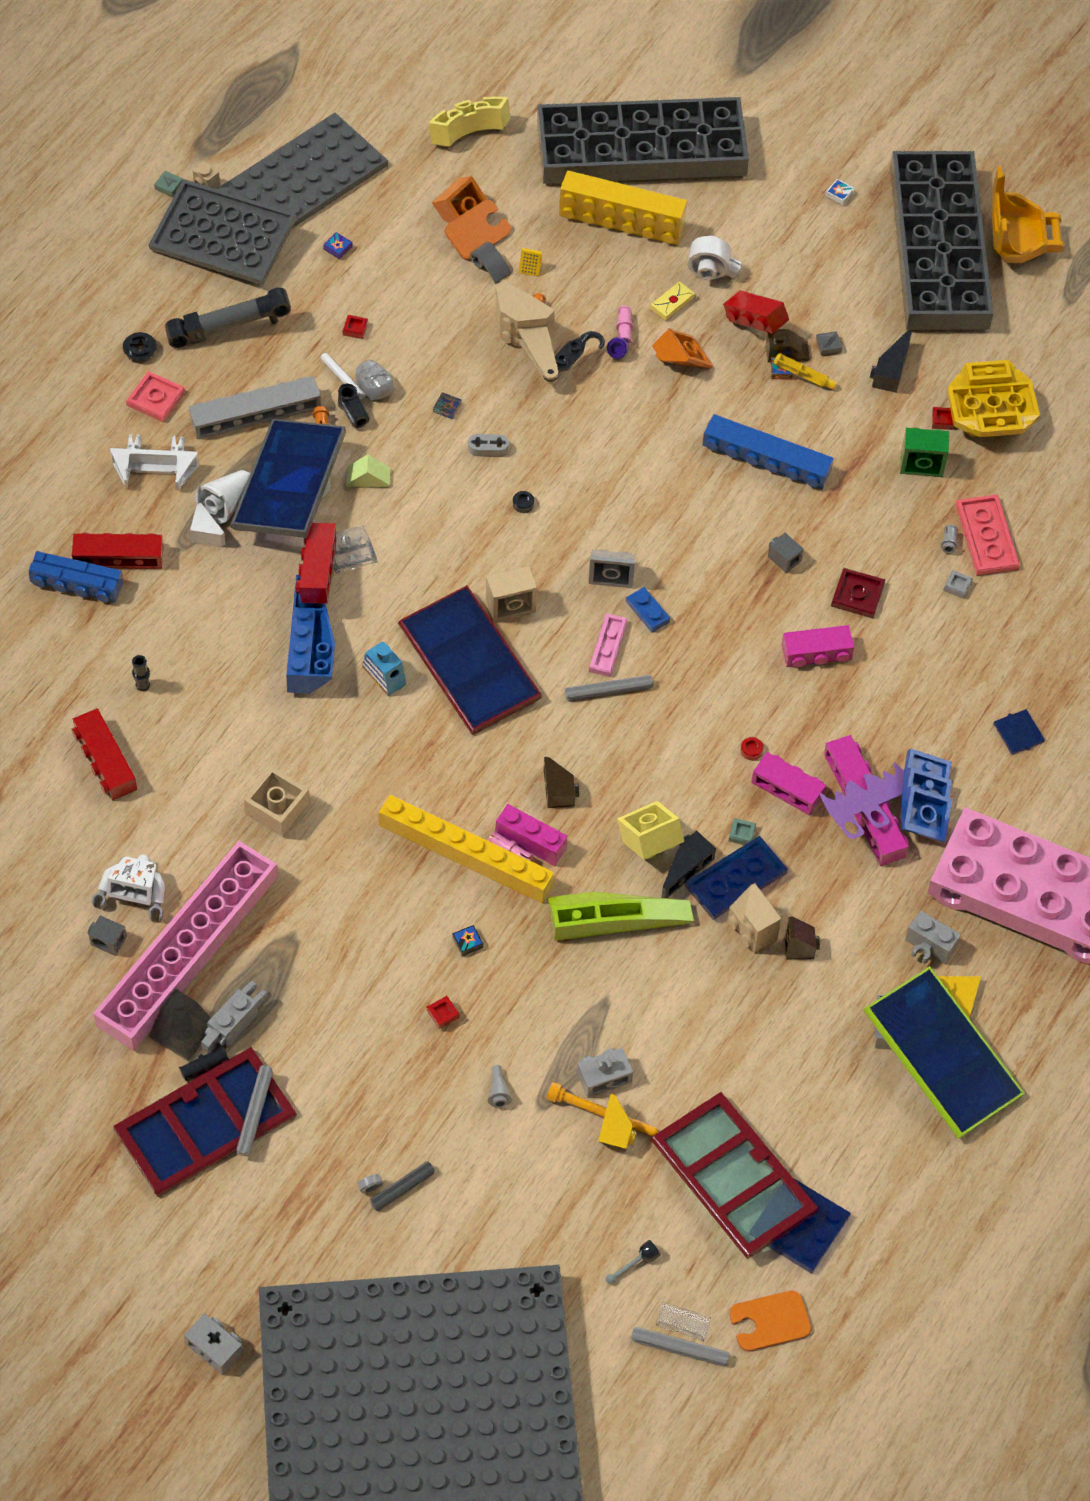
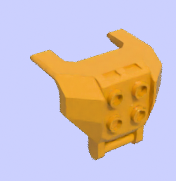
(1021, 225)

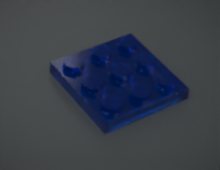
(812, 1238)

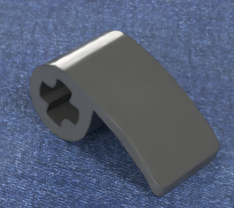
(491, 259)

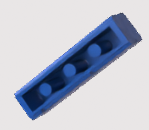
(75, 576)

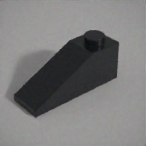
(890, 365)
(689, 860)

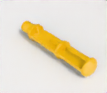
(804, 371)

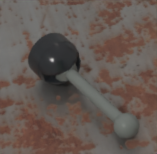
(647, 1252)

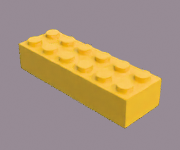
(622, 207)

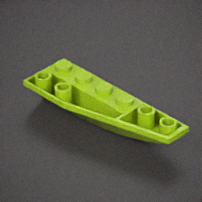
(613, 913)

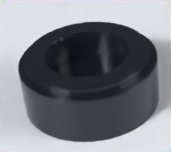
(523, 502)

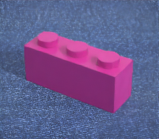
(817, 646)
(788, 783)
(531, 834)

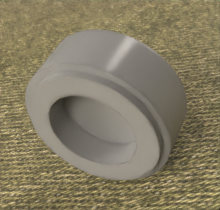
(370, 1183)

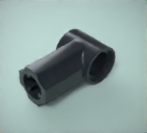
(352, 406)

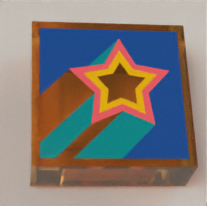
(778, 372)

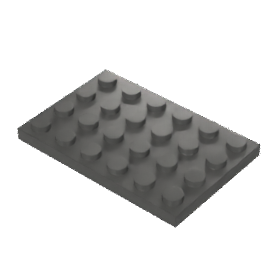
(222, 231)

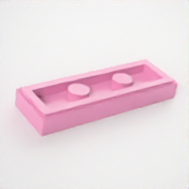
(608, 645)

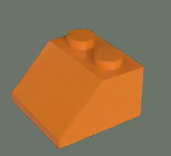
(459, 198)

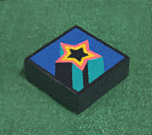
(467, 940)

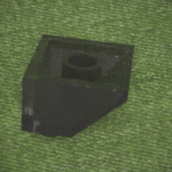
(180, 1025)

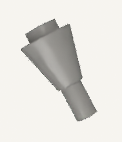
(499, 1094)

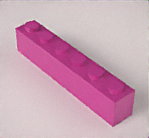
(848, 765)

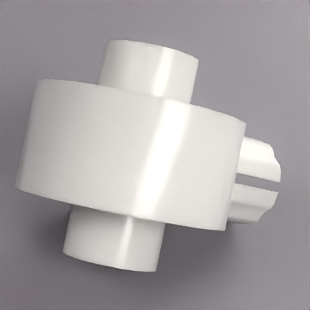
(712, 258)

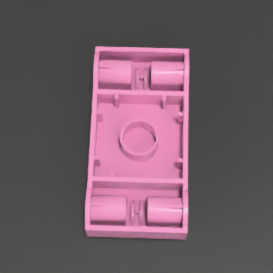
(1017, 882)

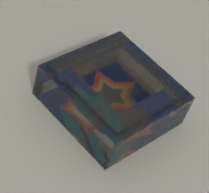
(447, 405)

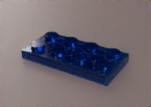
(731, 876)

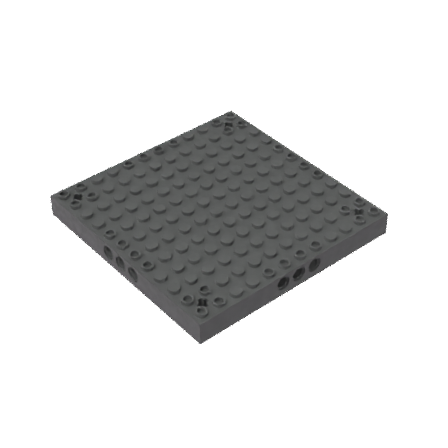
(420, 1389)

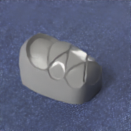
(374, 380)

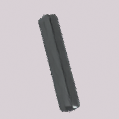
(402, 1186)

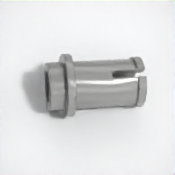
(949, 542)

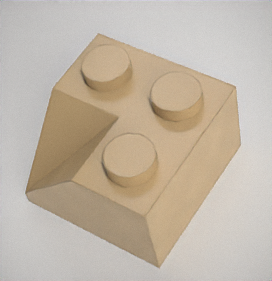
(511, 593)
(276, 801)
(754, 919)

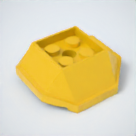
(992, 399)

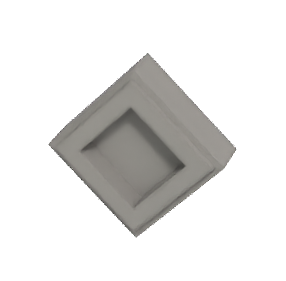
(958, 584)

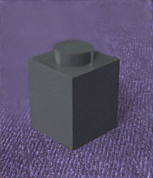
(785, 552)

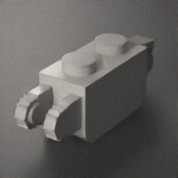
(233, 1017)

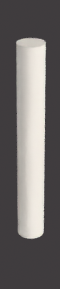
(341, 374)

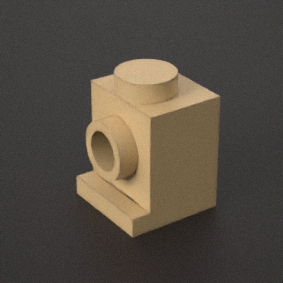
(206, 175)

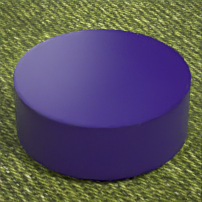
(617, 347)

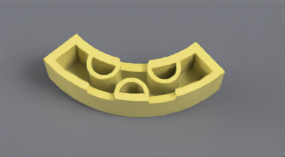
(468, 118)

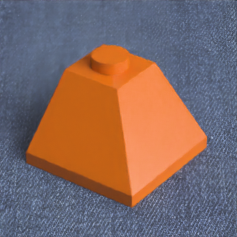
(681, 350)

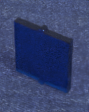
(1019, 731)

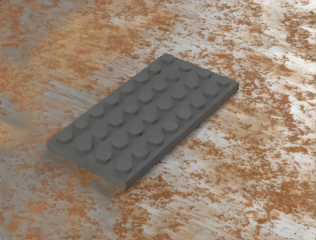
(310, 169)

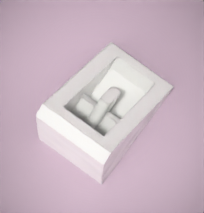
(205, 529)

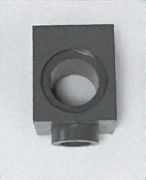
(107, 935)

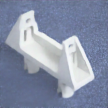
(154, 461)

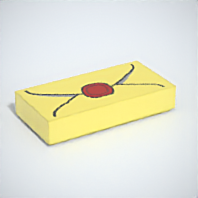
(672, 300)

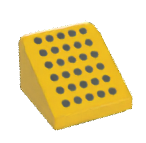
(530, 262)

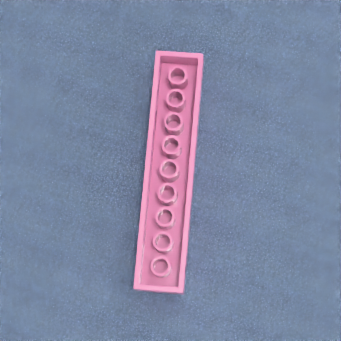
(186, 944)

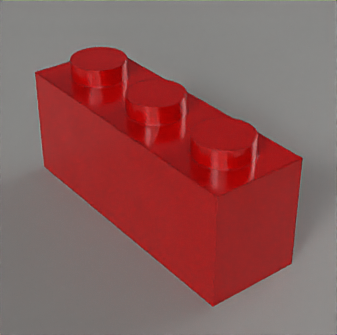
(756, 311)

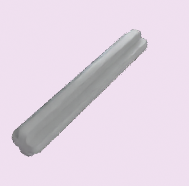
(608, 687)
(254, 1110)
(680, 1346)

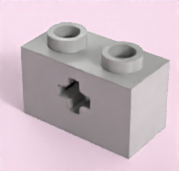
(220, 1355)

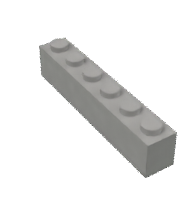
(254, 407)

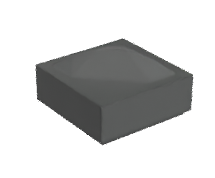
(828, 343)

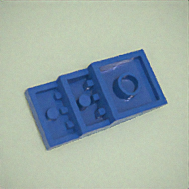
(926, 795)

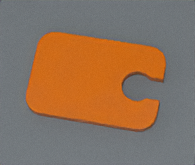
(472, 229)
(777, 1320)

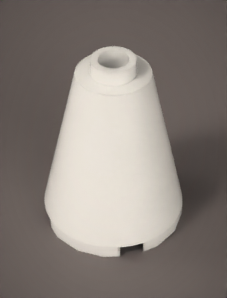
(222, 495)

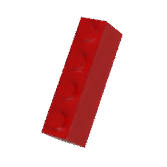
(119, 550)
(317, 563)
(104, 754)

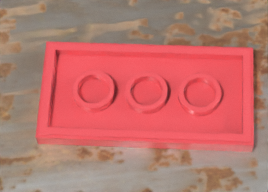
(987, 535)

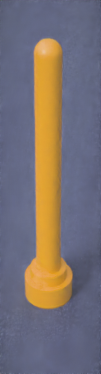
(557, 1093)

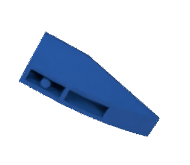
(309, 647)

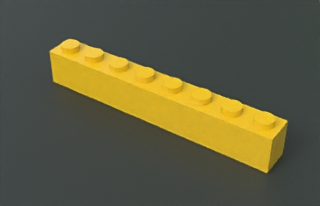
(466, 848)

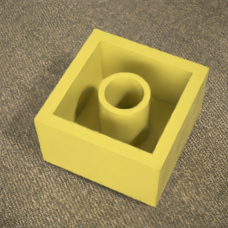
(650, 830)

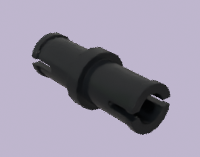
(141, 673)
(203, 1063)

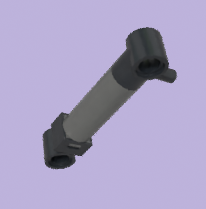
(196, 326)

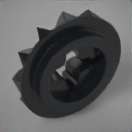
(133, 341)

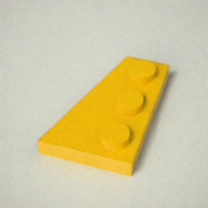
(962, 989)

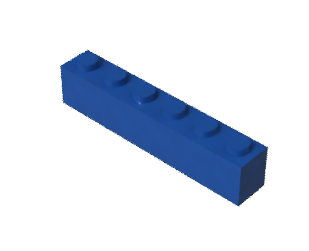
(767, 451)

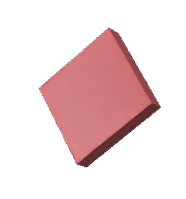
(155, 396)

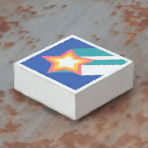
(839, 192)

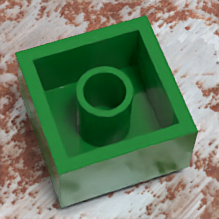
(924, 452)

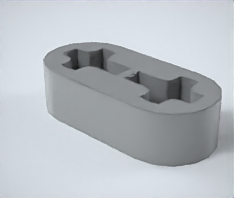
(488, 445)

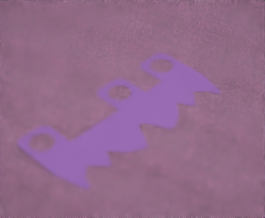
(863, 800)

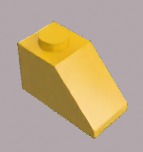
(617, 1126)

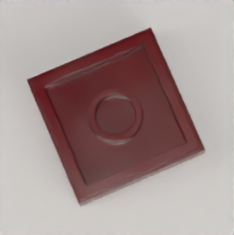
(858, 593)

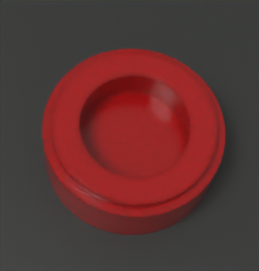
(752, 748)

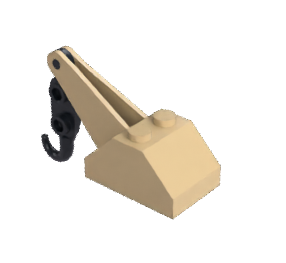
(530, 325)

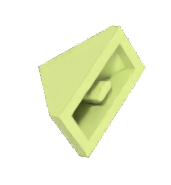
(368, 473)

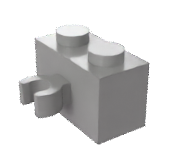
(932, 938)
(604, 1071)

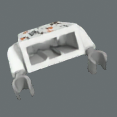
(133, 881)

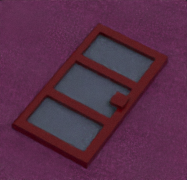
(734, 1175)

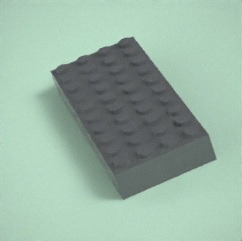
(643, 139)
(940, 240)

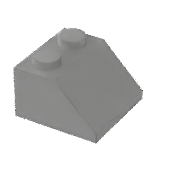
(612, 568)

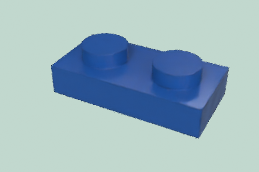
(647, 609)

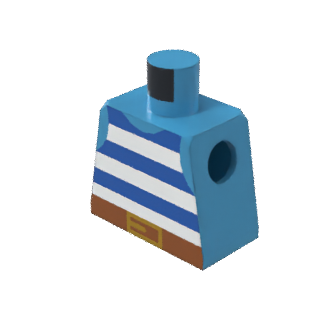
(382, 664)

